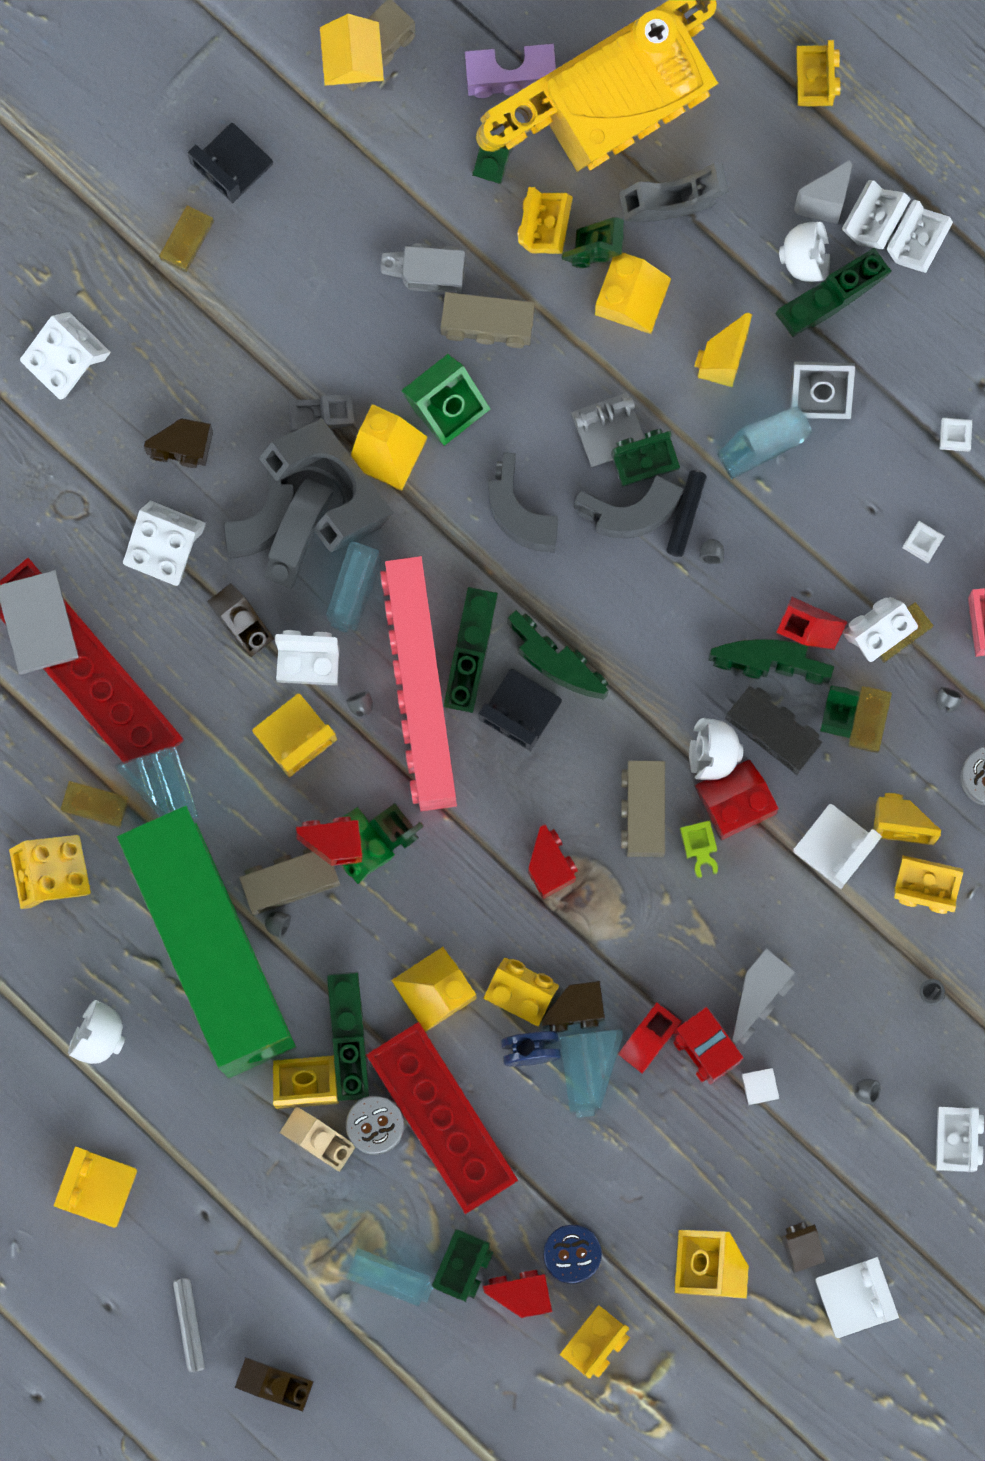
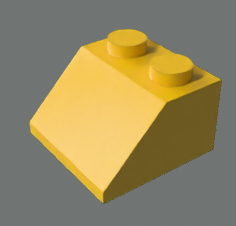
(632, 293)

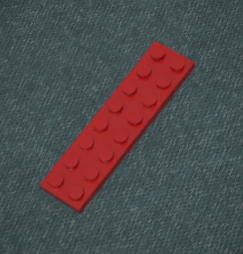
(105, 690)

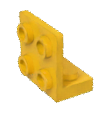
(294, 735)
(49, 870)
(95, 1187)
(594, 1342)

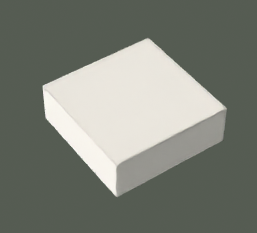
(955, 434)
(923, 542)
(760, 1086)

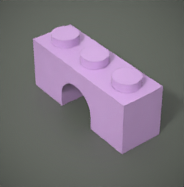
(487, 77)

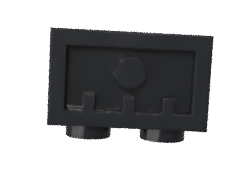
(230, 162)
(520, 709)

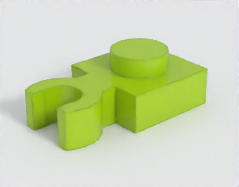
(699, 843)

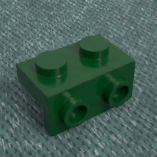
(596, 243)
(644, 457)
(461, 1266)

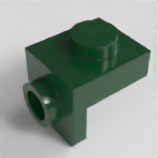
(492, 165)
(840, 711)
(395, 828)

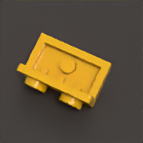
(817, 74)
(544, 221)
(927, 884)
(521, 991)

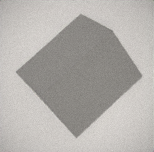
(825, 195)
(823, 389)

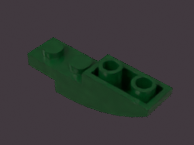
(834, 293)
(470, 650)
(757, 656)
(563, 668)
(348, 1036)

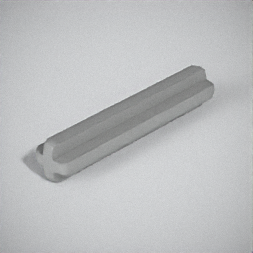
(188, 1324)

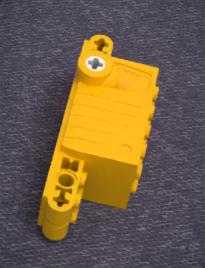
(613, 88)

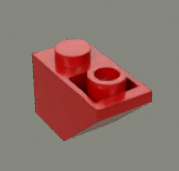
(810, 625)
(333, 842)
(548, 866)
(649, 1038)
(522, 1296)

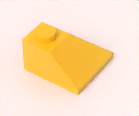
(723, 353)
(387, 447)
(903, 821)
(434, 989)
(710, 1265)

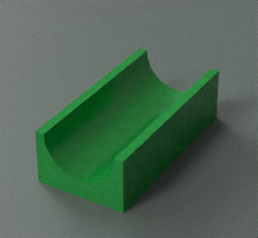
(206, 942)

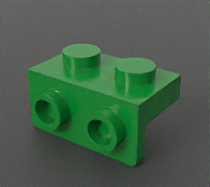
(374, 850)

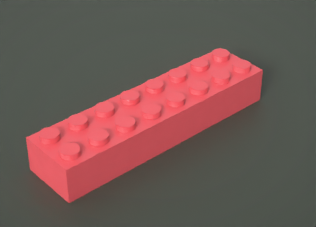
(420, 681)

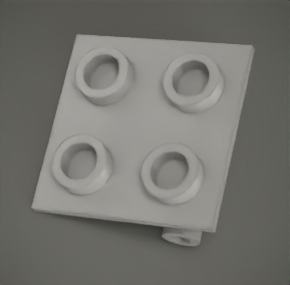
(605, 425)

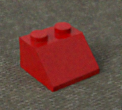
(737, 800)

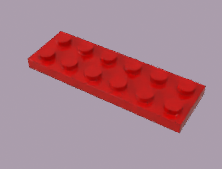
(442, 1118)

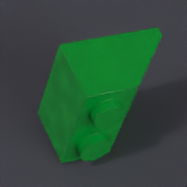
(446, 399)

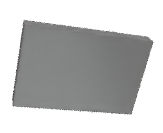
(37, 622)

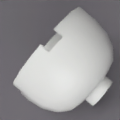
(805, 252)
(715, 750)
(97, 1035)

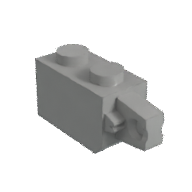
(427, 268)

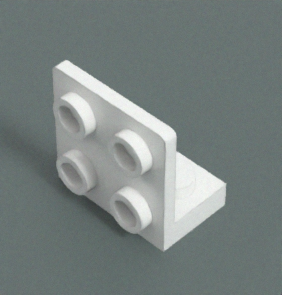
(63, 353)
(162, 542)
(307, 658)
(836, 845)
(856, 1298)

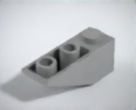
(760, 986)

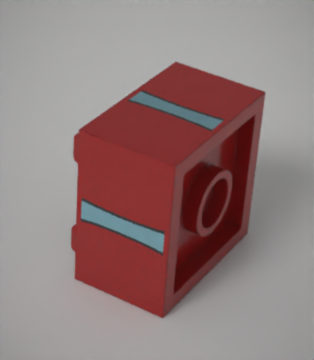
(707, 1046)

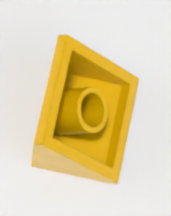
(351, 51)
(304, 1082)

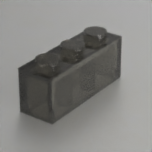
(774, 729)

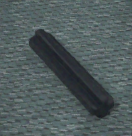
(686, 513)

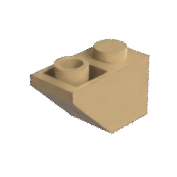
(317, 1139)

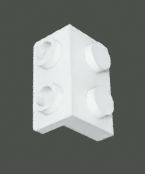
(875, 215)
(918, 237)
(880, 628)
(958, 1139)

